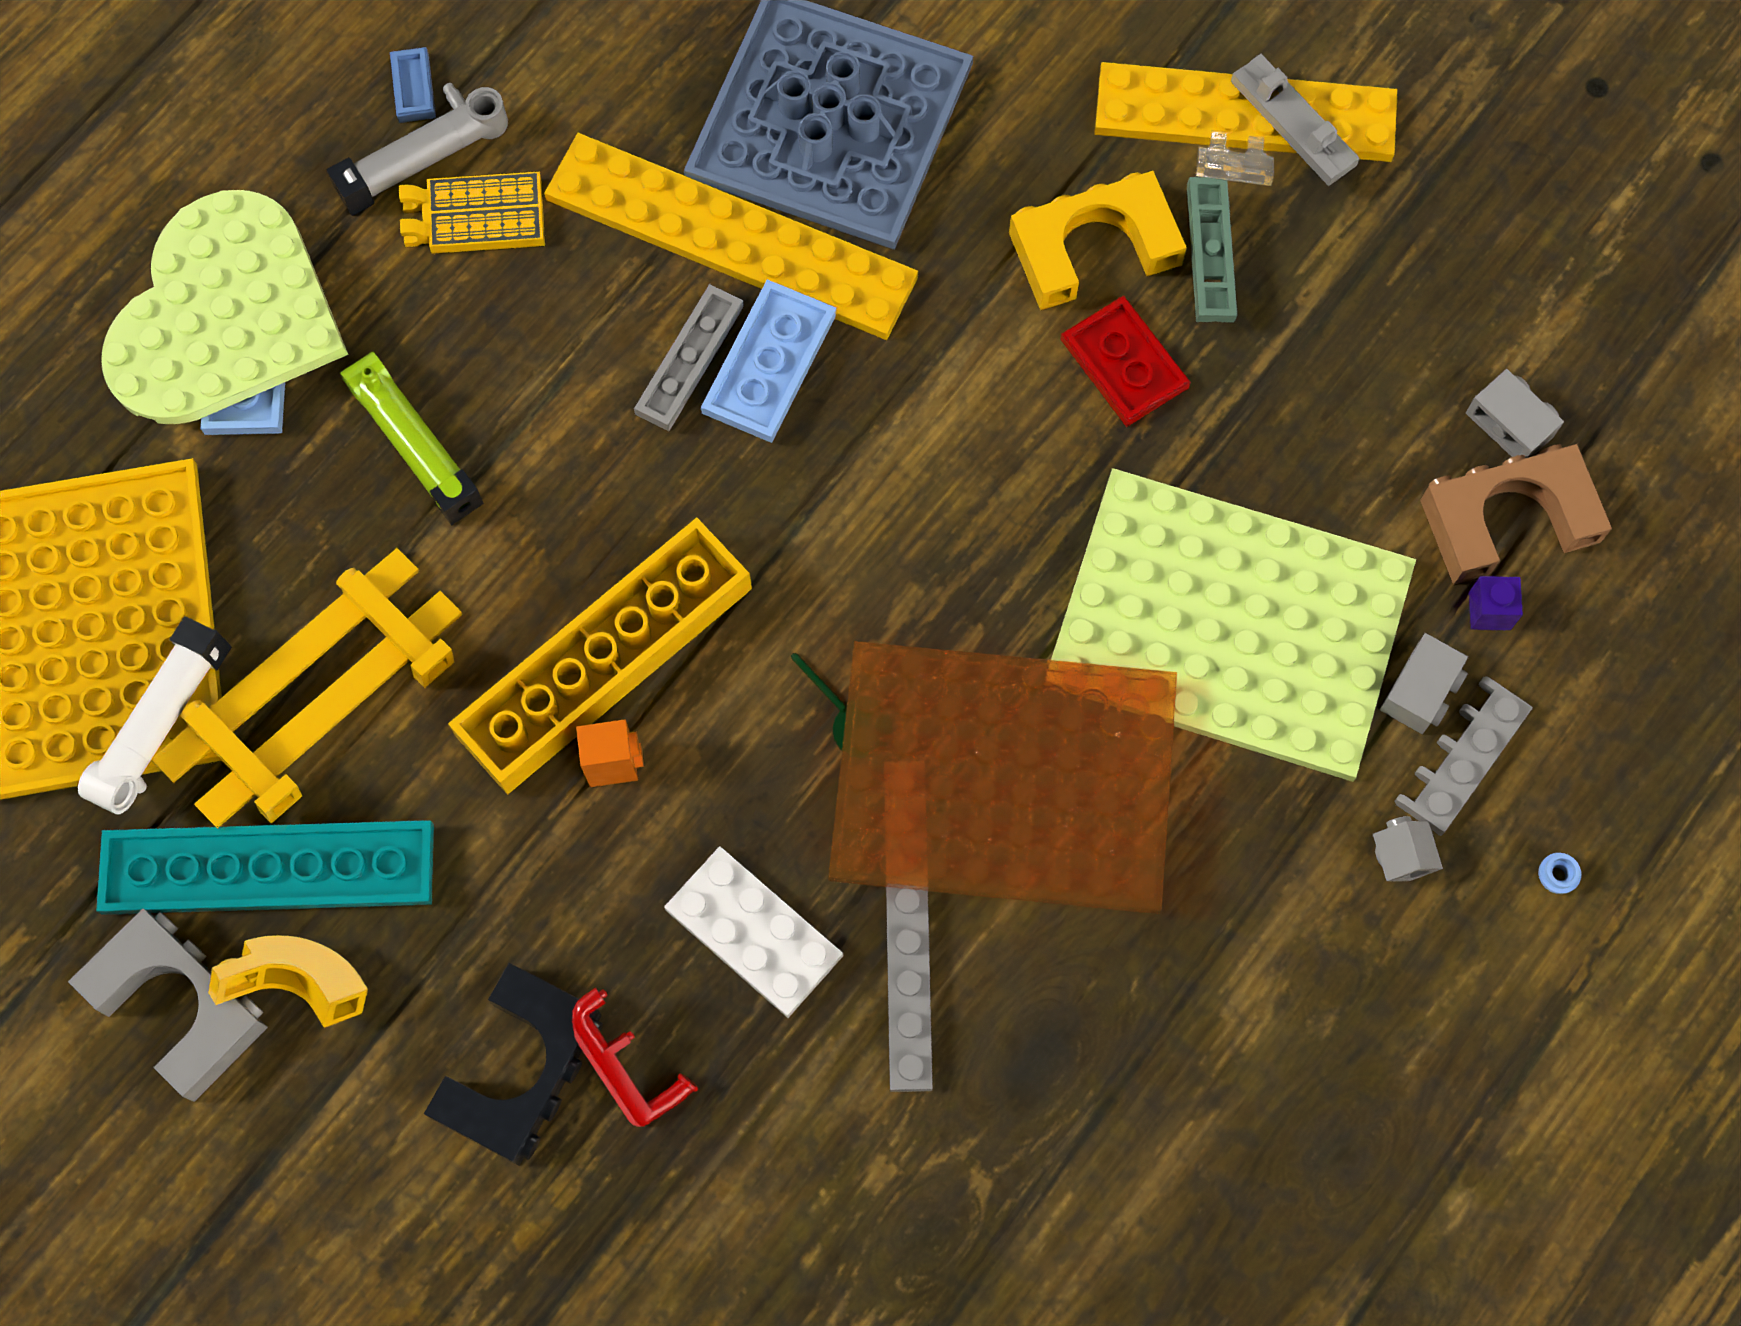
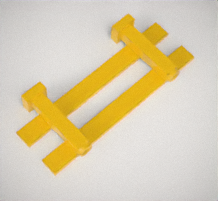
(258, 771)

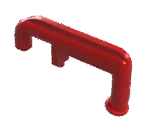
(612, 1072)

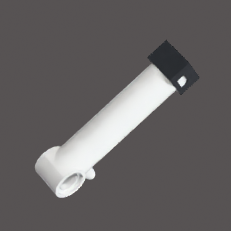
(117, 778)

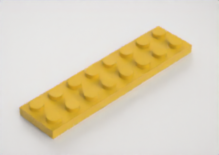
(1192, 103)

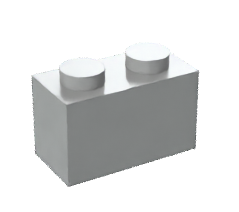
(1514, 415)
(1424, 684)

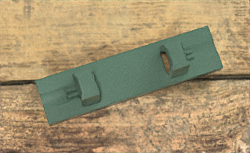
(1211, 249)

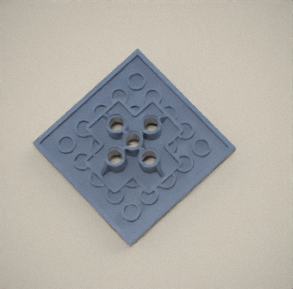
(859, 171)

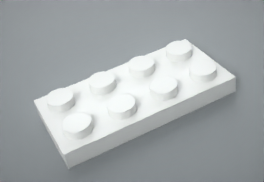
(753, 931)

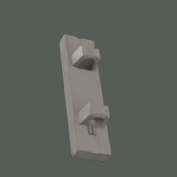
(1295, 119)

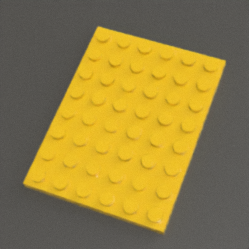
(87, 612)

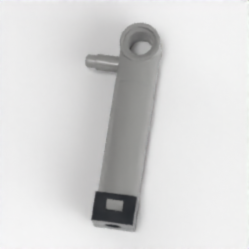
(384, 168)

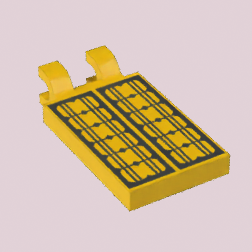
(475, 213)

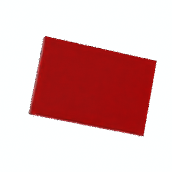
(1125, 361)

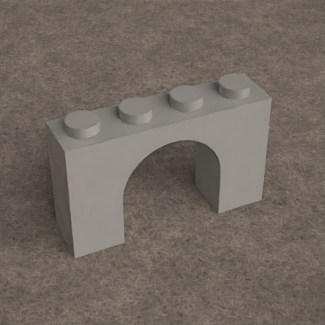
(149, 949)

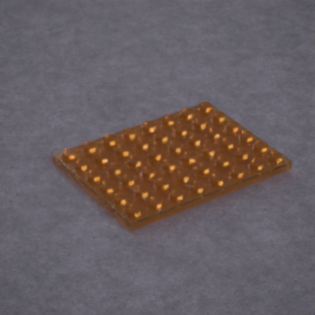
(1005, 777)

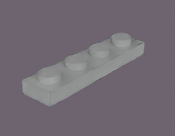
(688, 357)

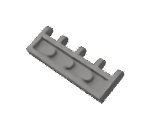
(1467, 758)

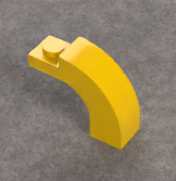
(296, 966)

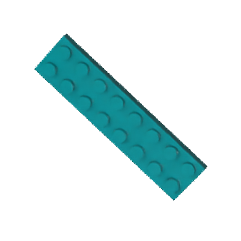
(266, 867)

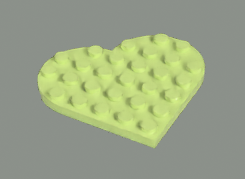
(225, 315)

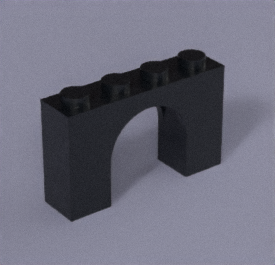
(513, 1124)

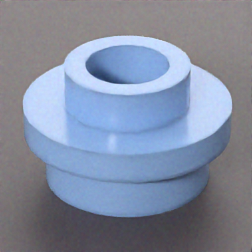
(1567, 865)

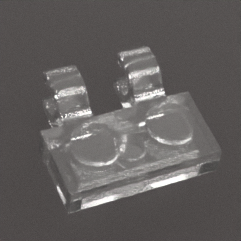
(1247, 167)

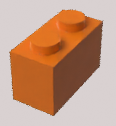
(609, 753)

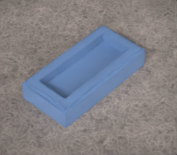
(412, 85)

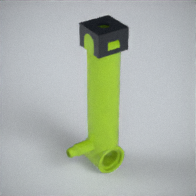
(412, 438)

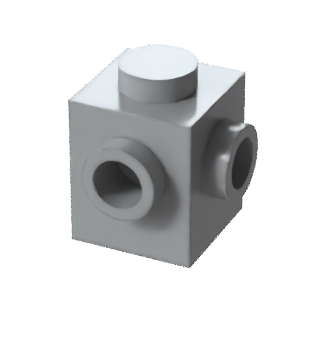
(1406, 849)

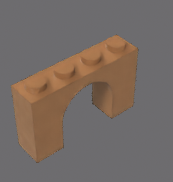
(1552, 478)

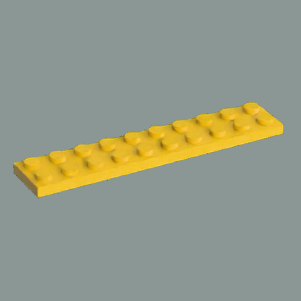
(730, 234)

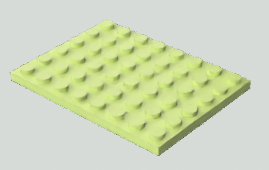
(1261, 618)

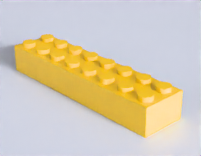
(601, 655)

